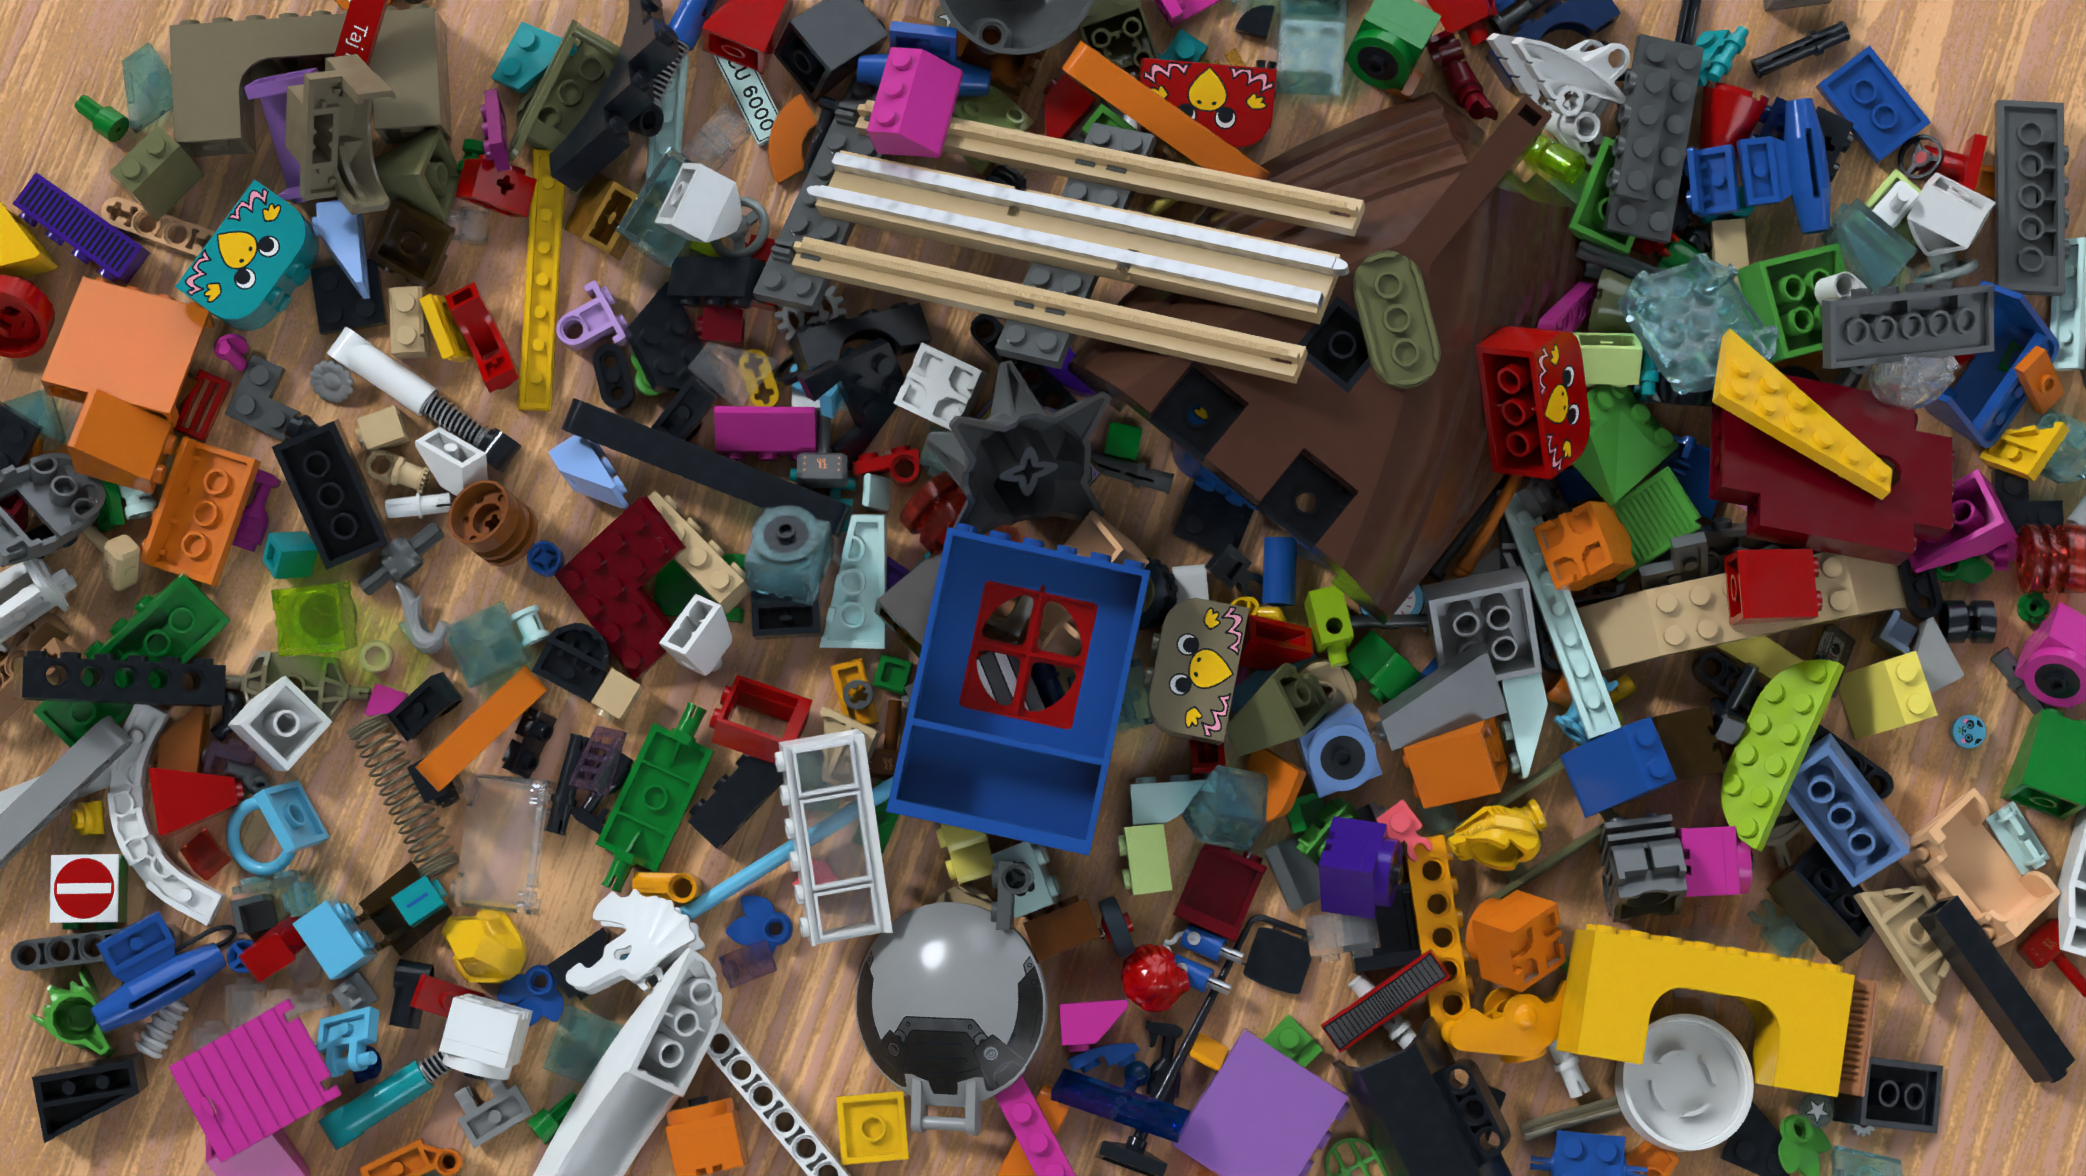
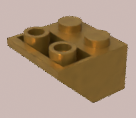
(600, 213)

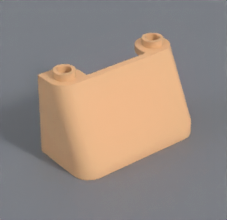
(1963, 859)

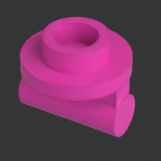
(232, 348)

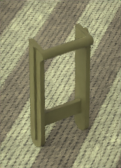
(530, 125)
(1520, 875)

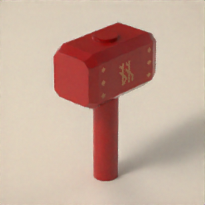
(2043, 946)

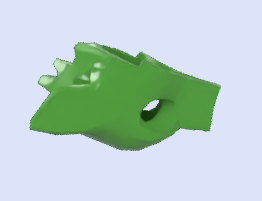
(70, 1016)

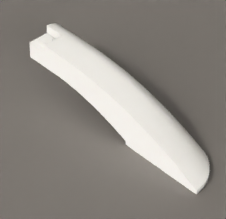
(639, 1074)

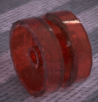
(933, 511)

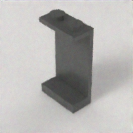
(1297, 873)

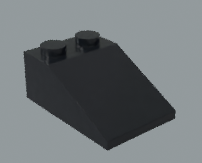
(1895, 1097)

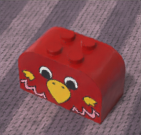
(1223, 98)
(1533, 400)

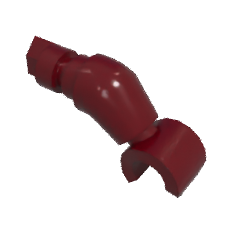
(1459, 77)

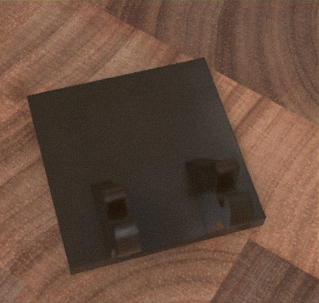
(389, 919)

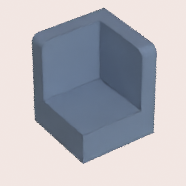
(1894, 634)

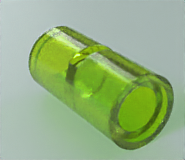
(1556, 159)

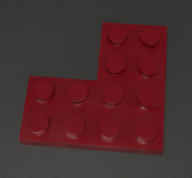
(609, 583)

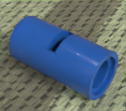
(1279, 571)

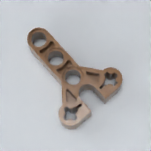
(40, 635)

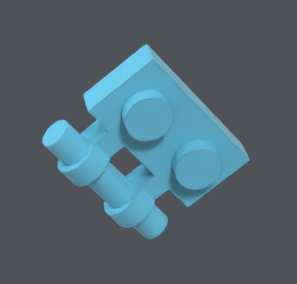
(352, 1032)

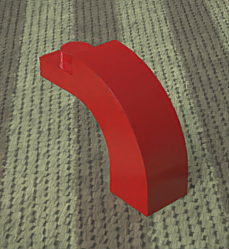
(483, 337)

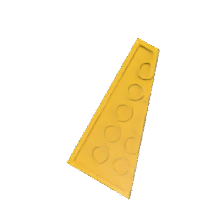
(1772, 403)

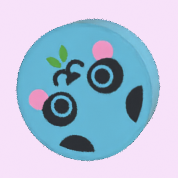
(1968, 731)

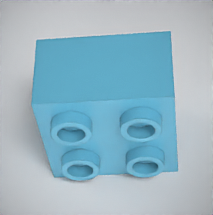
(336, 939)

